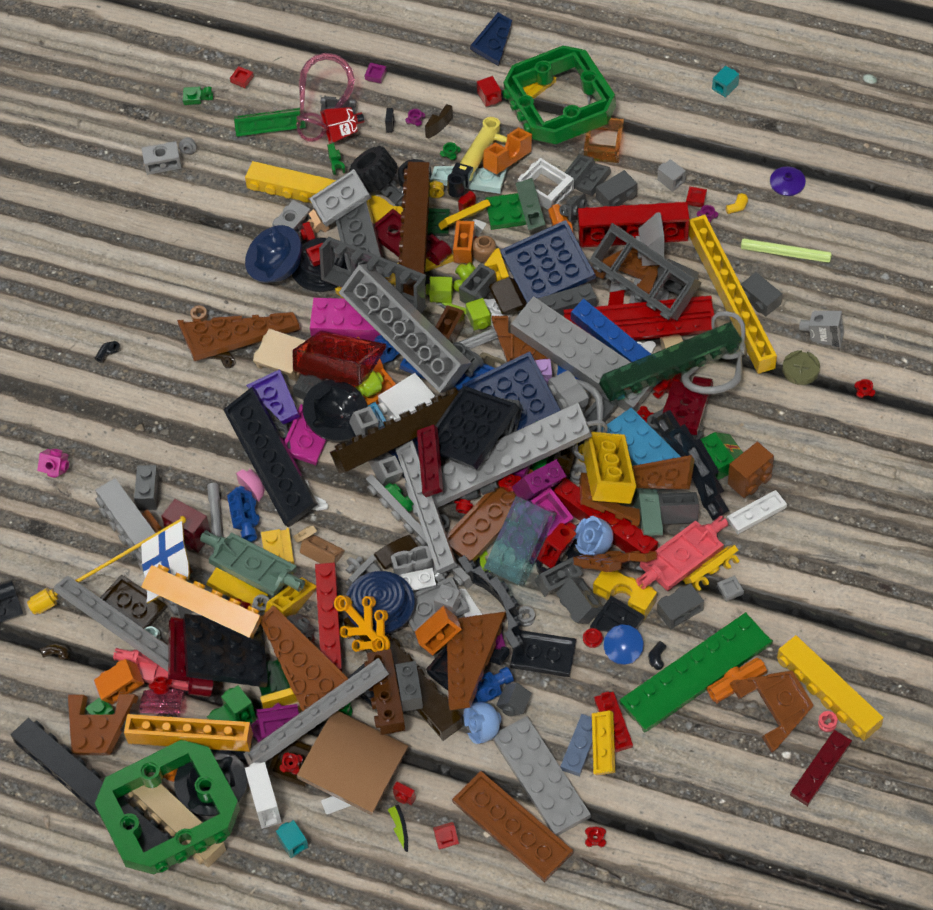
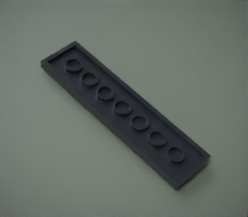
(270, 457)

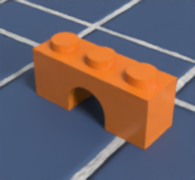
(498, 158)

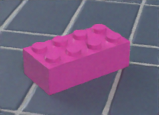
(339, 317)

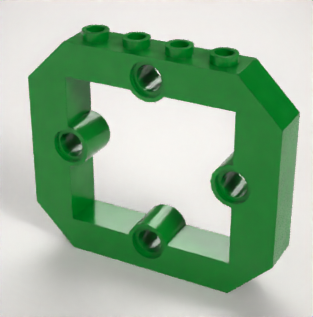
(574, 119)
(171, 851)

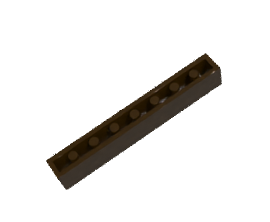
(391, 434)
(435, 706)

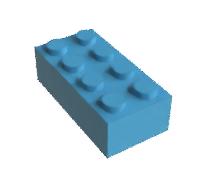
(642, 440)

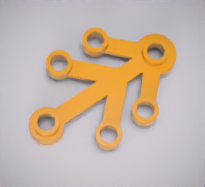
(365, 625)

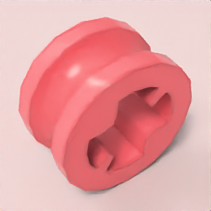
(823, 717)

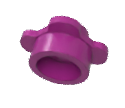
(415, 117)
(710, 210)

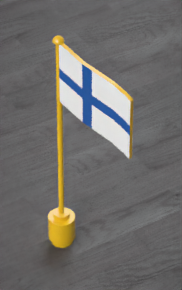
(161, 548)

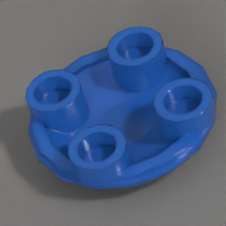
(623, 644)

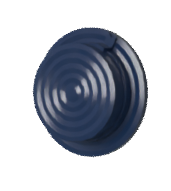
(274, 254)
(391, 594)

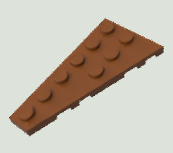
(469, 654)

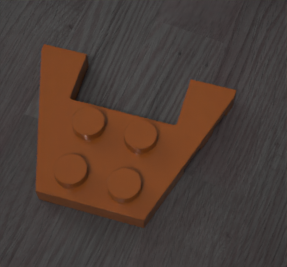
(633, 267)
(510, 344)
(620, 511)
(612, 560)
(783, 698)
(96, 732)

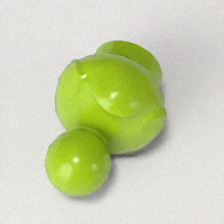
(463, 272)

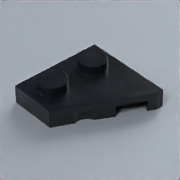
(615, 614)

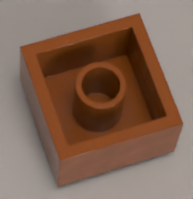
(750, 470)

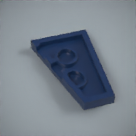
(493, 39)

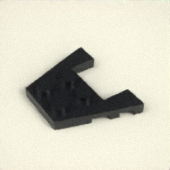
(439, 667)

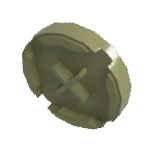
(801, 367)

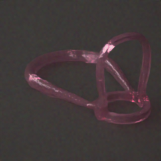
(302, 85)

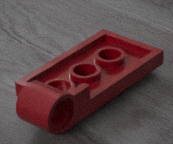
(436, 249)
(697, 402)
(176, 661)

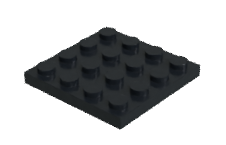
(473, 426)
(222, 653)

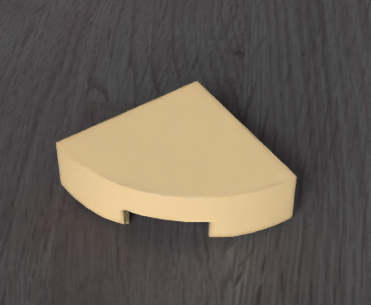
(305, 533)

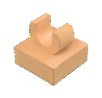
(317, 222)

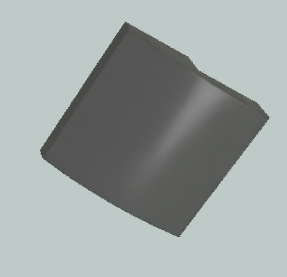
(587, 174)

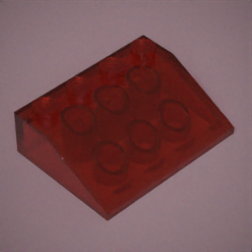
(337, 357)

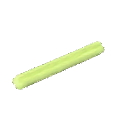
(786, 250)

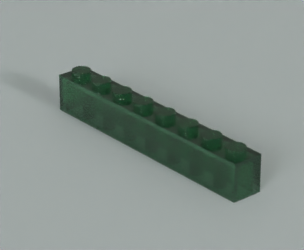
(670, 362)

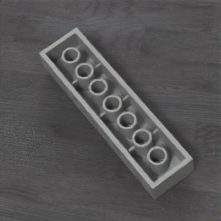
(405, 328)
(571, 348)
(130, 525)

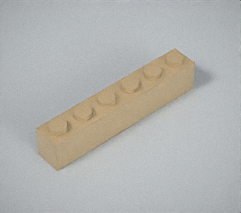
(174, 817)

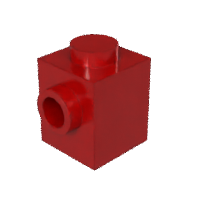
(489, 91)

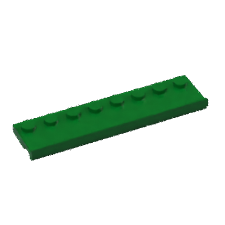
(695, 672)

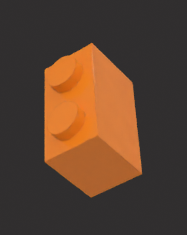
(463, 241)
(438, 630)
(118, 680)

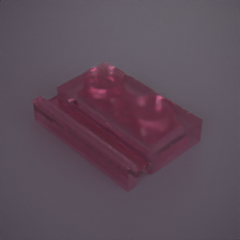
(162, 703)

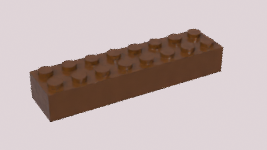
(414, 220)

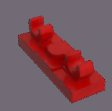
(608, 702)

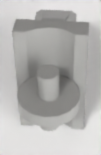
(354, 564)

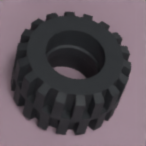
(375, 168)

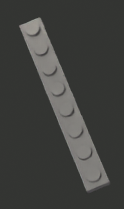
(426, 509)
(410, 524)
(113, 620)
(317, 713)

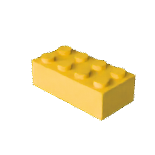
(609, 468)

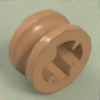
(199, 309)

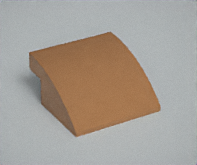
(352, 762)

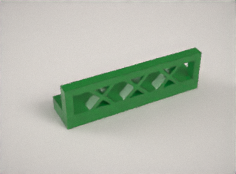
(267, 122)

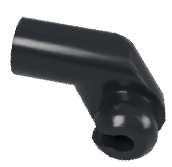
(107, 349)
(655, 656)

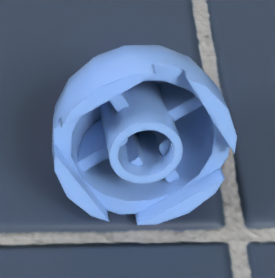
(593, 536)
(482, 722)

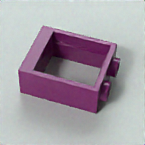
(539, 480)

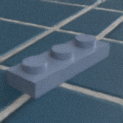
(579, 747)

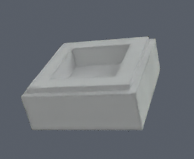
(730, 588)

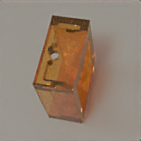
(610, 153)

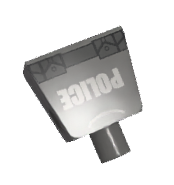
(825, 327)

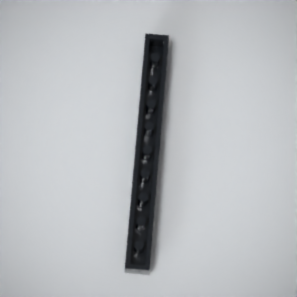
(77, 777)

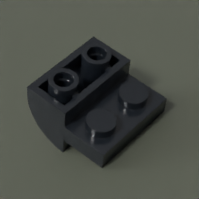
(9, 602)

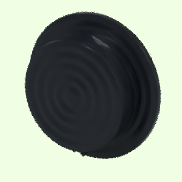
(309, 275)
(329, 409)
(186, 777)

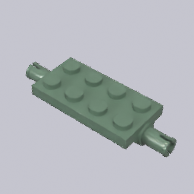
(251, 563)

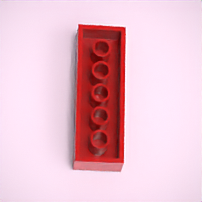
(596, 221)

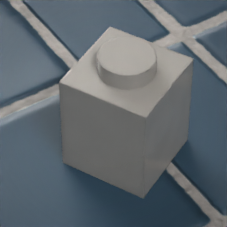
(671, 175)
(447, 597)

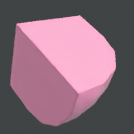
(251, 482)

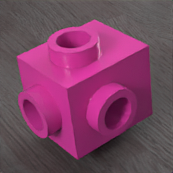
(53, 462)

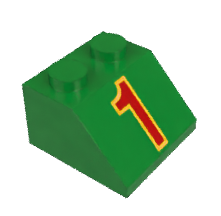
(722, 451)

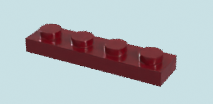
(429, 461)
(820, 768)

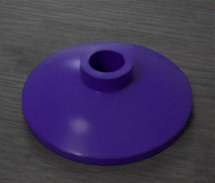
(787, 181)

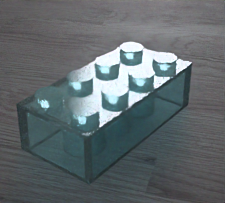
(520, 540)

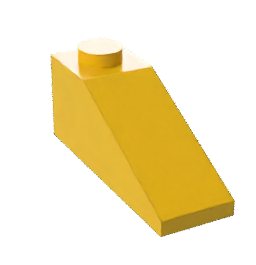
(290, 600)

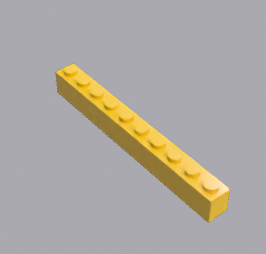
(731, 293)

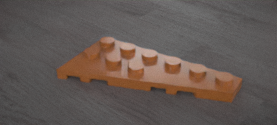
(232, 332)
(304, 665)

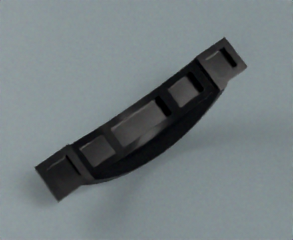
(704, 467)
(499, 591)

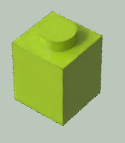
(440, 289)
(478, 314)

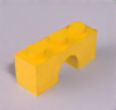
(614, 582)

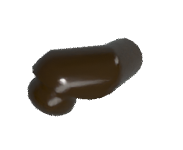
(55, 649)

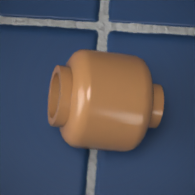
(483, 248)

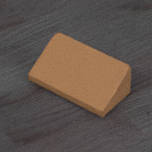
(320, 550)

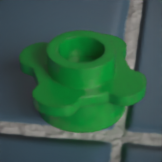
(450, 150)

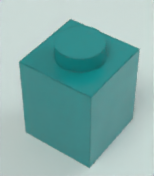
(725, 81)
(291, 838)

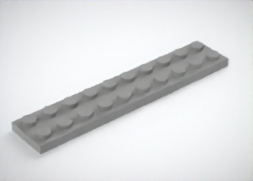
(514, 453)

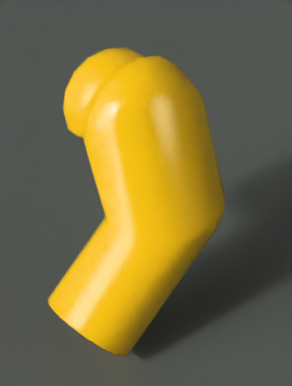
(739, 204)

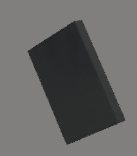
(545, 654)

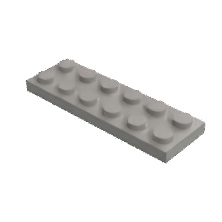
(541, 776)

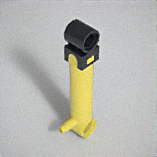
(463, 172)

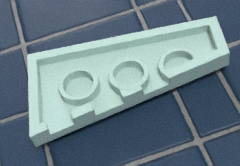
(482, 178)

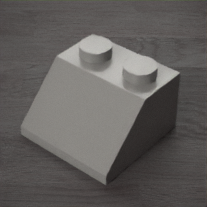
(652, 235)

